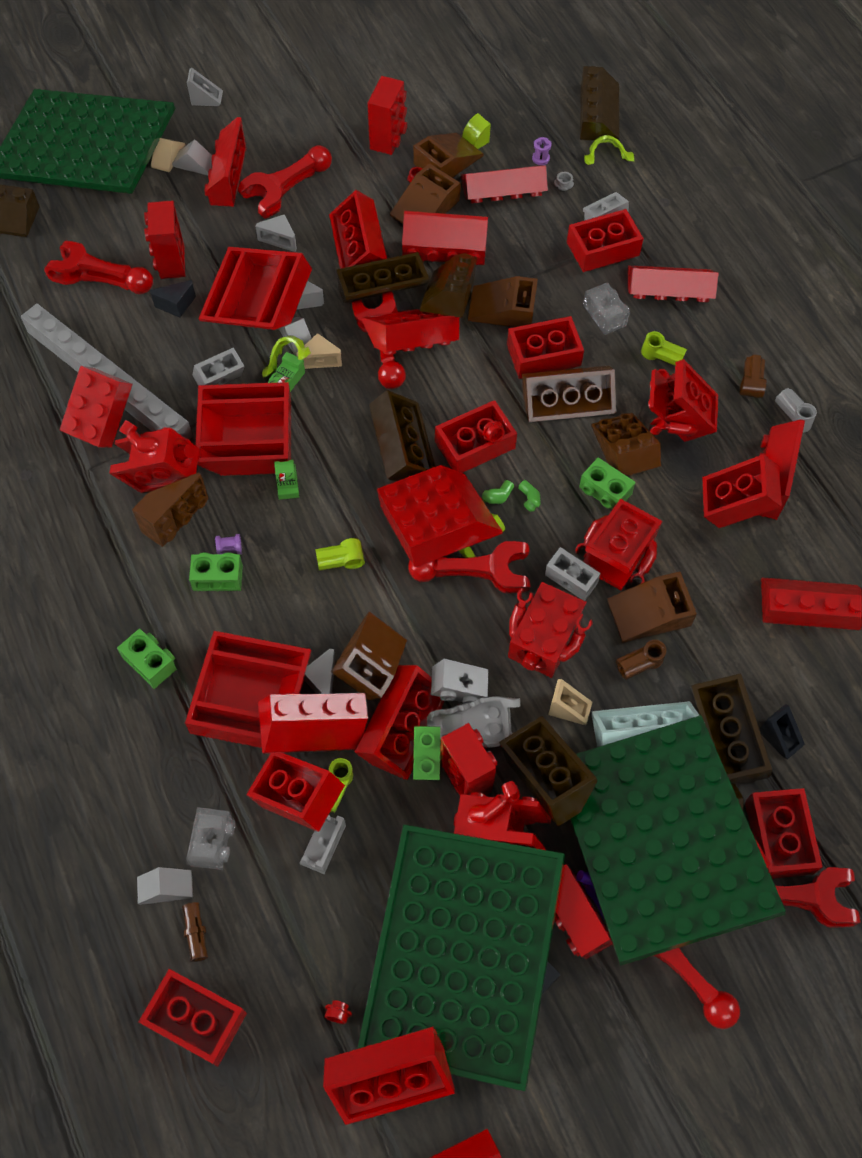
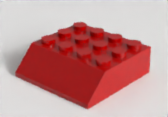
(257, 288)
(243, 427)
(436, 514)
(234, 679)

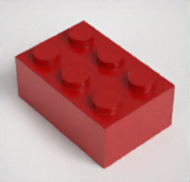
(387, 115)
(165, 239)
(604, 240)
(545, 346)
(95, 407)
(463, 439)
(741, 491)
(467, 761)
(296, 790)
(784, 832)
(579, 918)
(193, 1017)

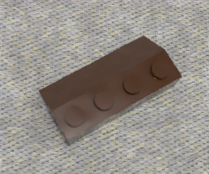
(569, 393)

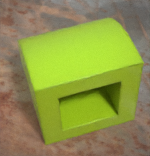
(477, 131)

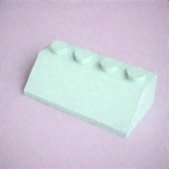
(627, 722)

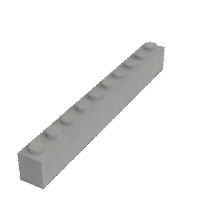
(77, 353)

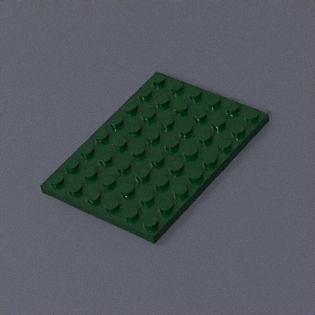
(83, 140)
(670, 843)
(466, 951)

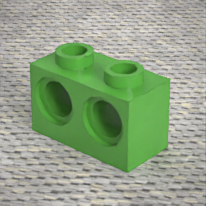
(610, 481)
(215, 578)
(144, 660)
(426, 753)

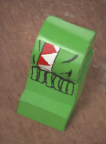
(289, 371)
(286, 479)

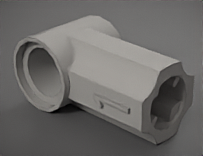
(796, 408)

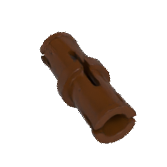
(194, 932)

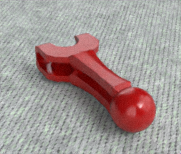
(275, 185)
(84, 267)
(391, 373)
(489, 567)
(821, 899)
(719, 1007)

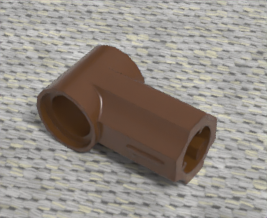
(753, 381)
(640, 660)

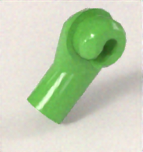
(532, 495)
(498, 496)

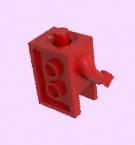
(682, 403)
(154, 458)
(621, 543)
(546, 630)
(500, 817)

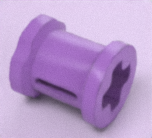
(541, 151)
(229, 544)

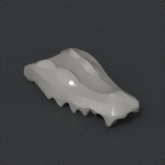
(486, 714)

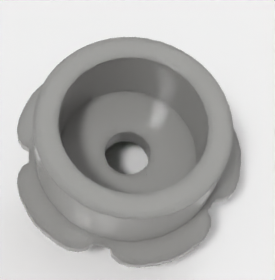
(564, 181)

